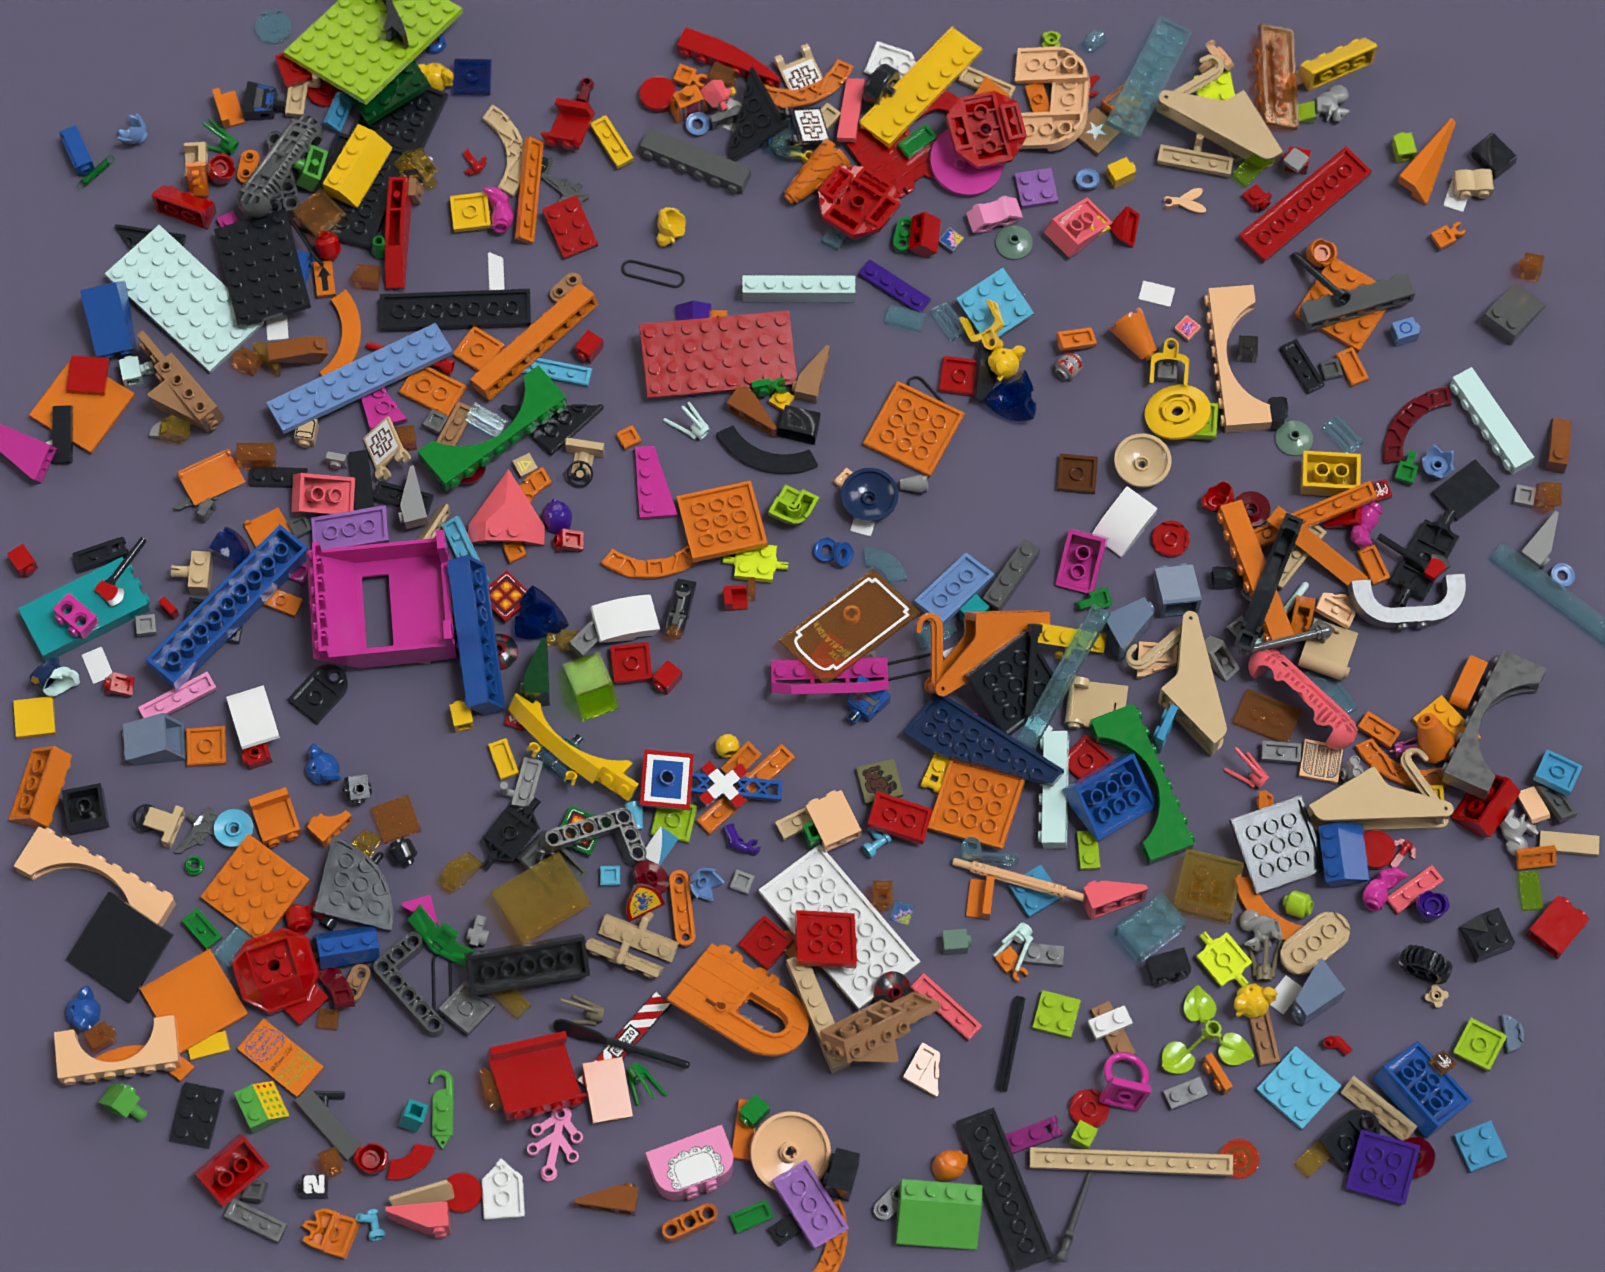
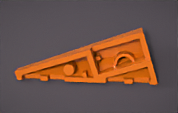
(1423, 170)

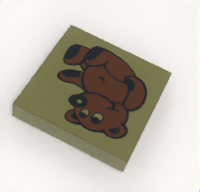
(879, 777)

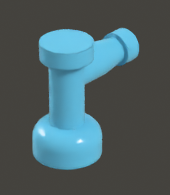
(870, 849)
(371, 1217)

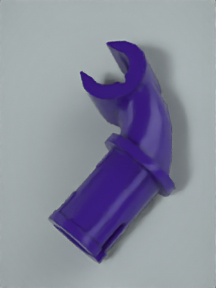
(737, 843)

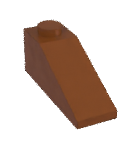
(298, 350)
(748, 407)
(1559, 445)
(616, 1199)

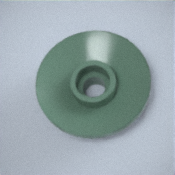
(1011, 249)
(1291, 445)

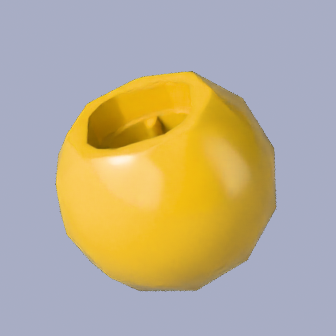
(727, 745)

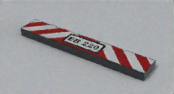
(635, 1029)

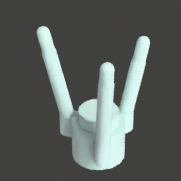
(699, 427)
(1020, 934)

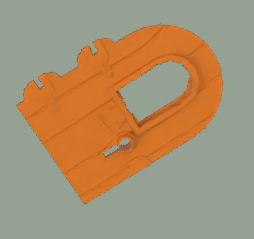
(729, 984)

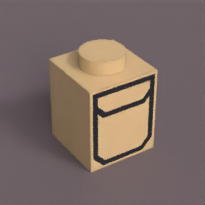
(307, 434)

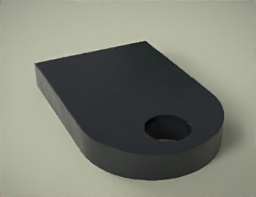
(319, 693)
(1344, 1135)

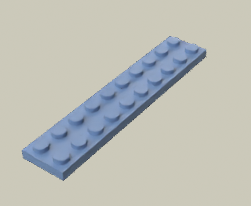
(359, 378)

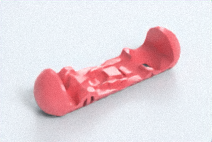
(1325, 709)

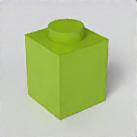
(1403, 147)
(1083, 1135)

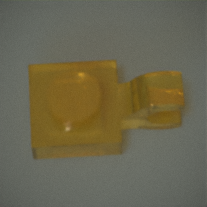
(563, 639)

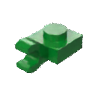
(767, 387)
(1407, 470)
(1098, 597)

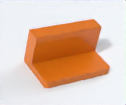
(228, 108)
(980, 898)

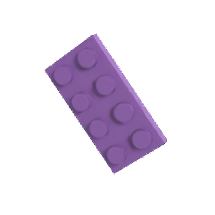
(352, 528)
(810, 1204)

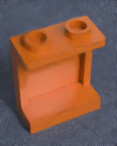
(275, 817)

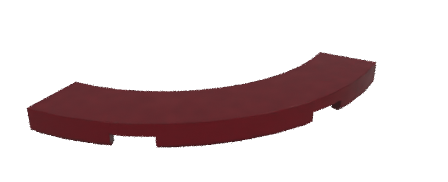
(1408, 417)
(336, 984)

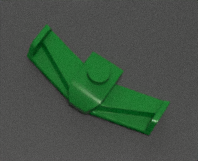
(438, 939)

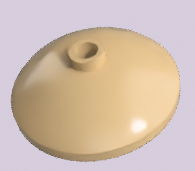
(1142, 450)

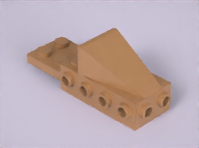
(178, 390)
(873, 1030)

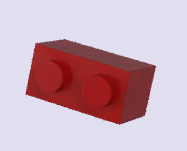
(924, 234)

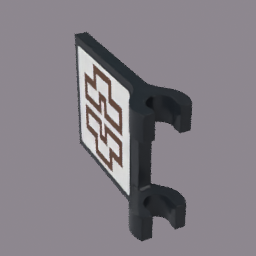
(807, 125)

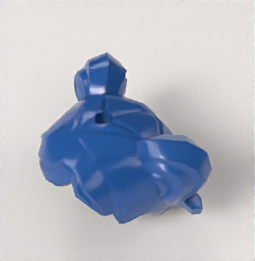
(326, 766)
(83, 1010)

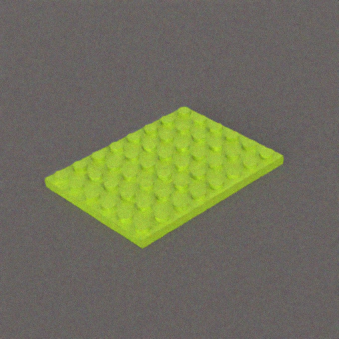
(351, 46)

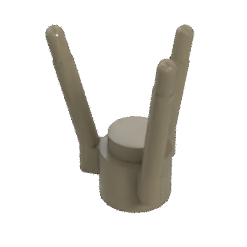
(1265, 972)
(594, 1011)

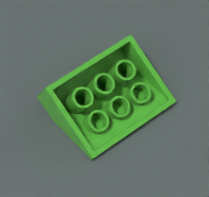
(938, 1214)

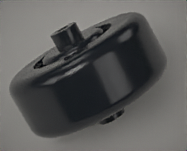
(880, 84)

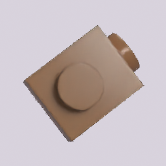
(415, 191)

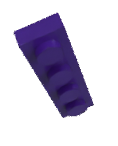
(894, 286)

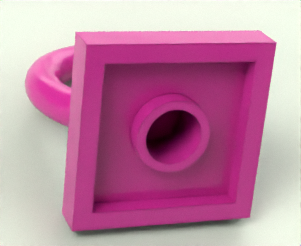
(1123, 1092)

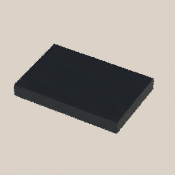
(1466, 489)

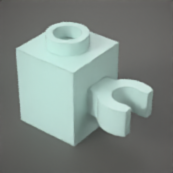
(133, 371)

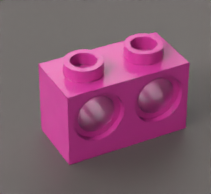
(78, 613)

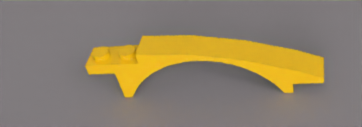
(607, 772)

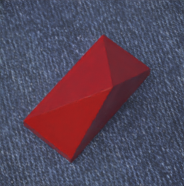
(1126, 226)

